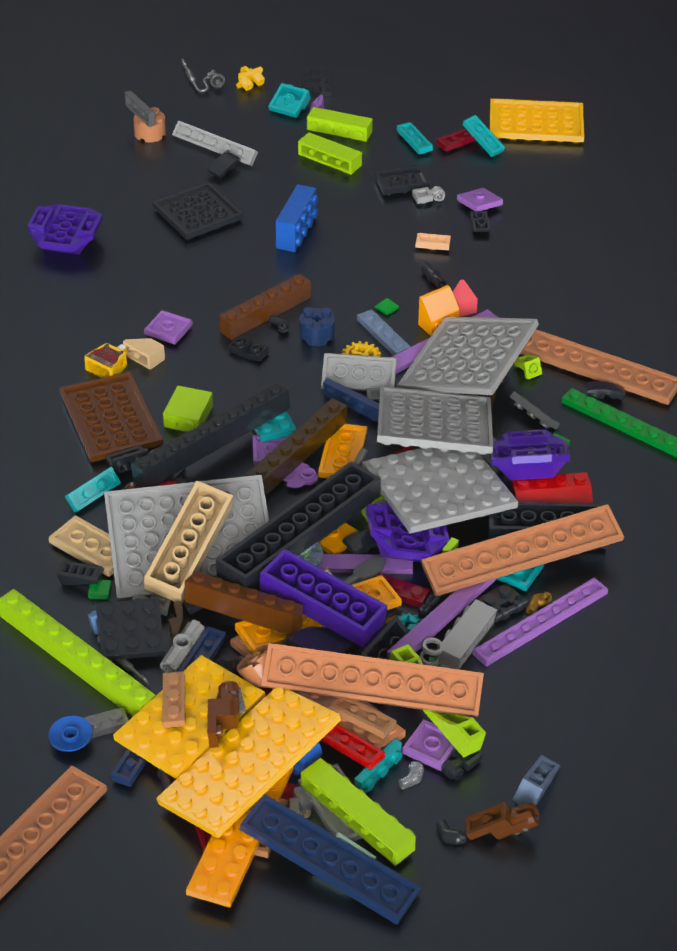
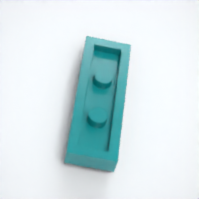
(483, 136)
(414, 138)
(92, 489)
(367, 778)

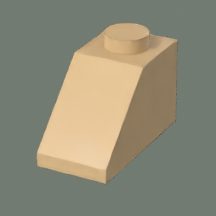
(145, 351)

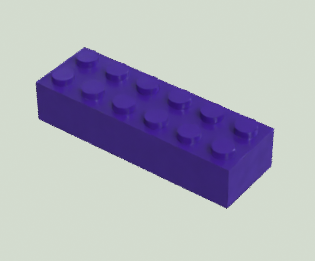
(324, 597)

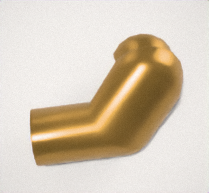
(537, 601)

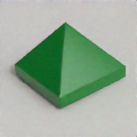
(387, 307)

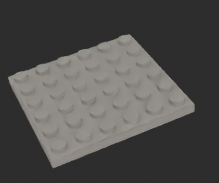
(469, 355)
(435, 420)
(439, 487)

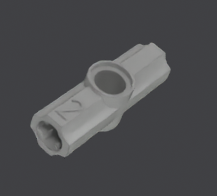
(182, 646)

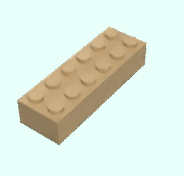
(188, 541)

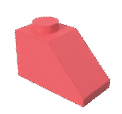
(465, 299)

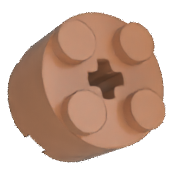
(153, 133)
(252, 666)

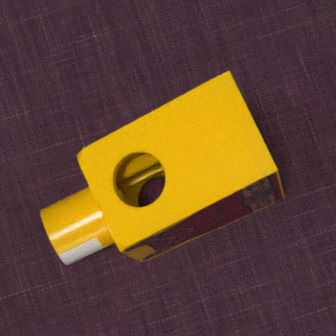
(106, 360)

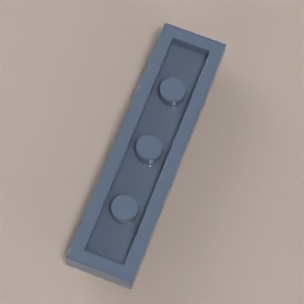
(382, 332)

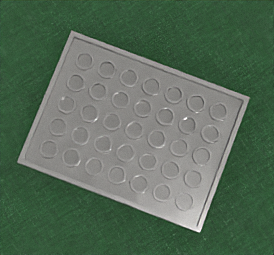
(144, 516)

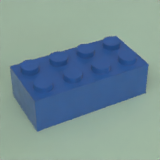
(296, 218)

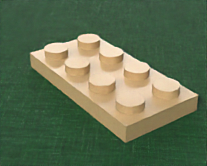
(84, 543)

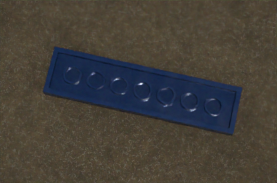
(330, 858)

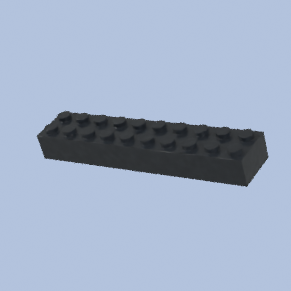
(300, 524)

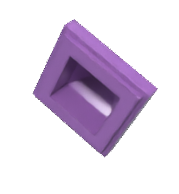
(318, 102)

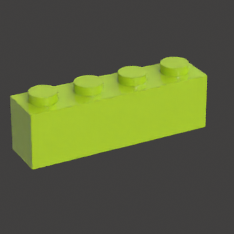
(339, 124)
(330, 153)

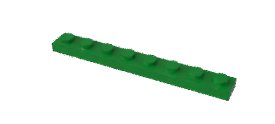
(621, 421)

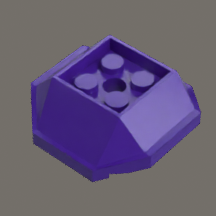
(64, 227)
(530, 454)
(396, 541)

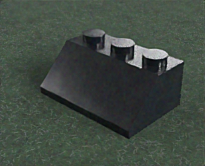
(383, 639)

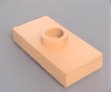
(433, 241)

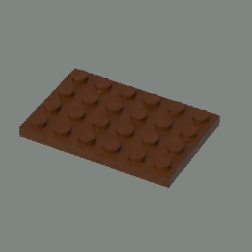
(110, 415)

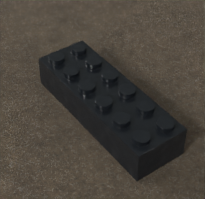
(532, 514)

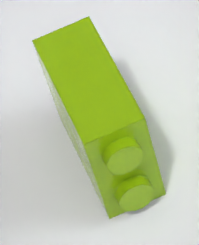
(187, 408)

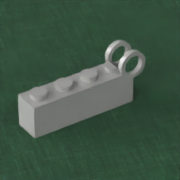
(463, 638)

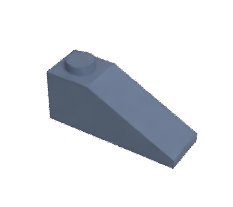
(536, 781)

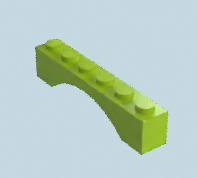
(460, 730)

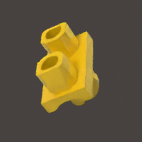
(248, 76)

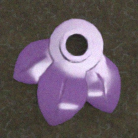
(301, 476)

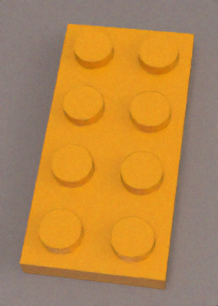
(342, 449)

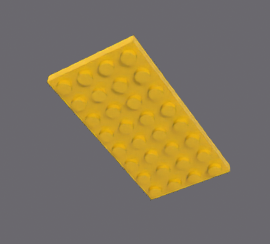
(248, 760)

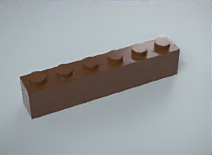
(263, 306)
(244, 603)

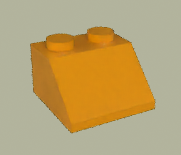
(435, 307)

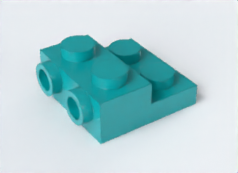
(289, 100)

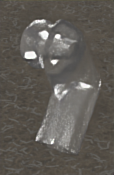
(414, 777)

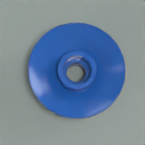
(70, 733)

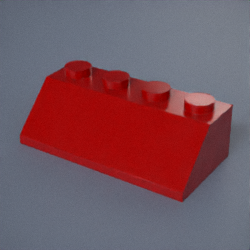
(560, 489)

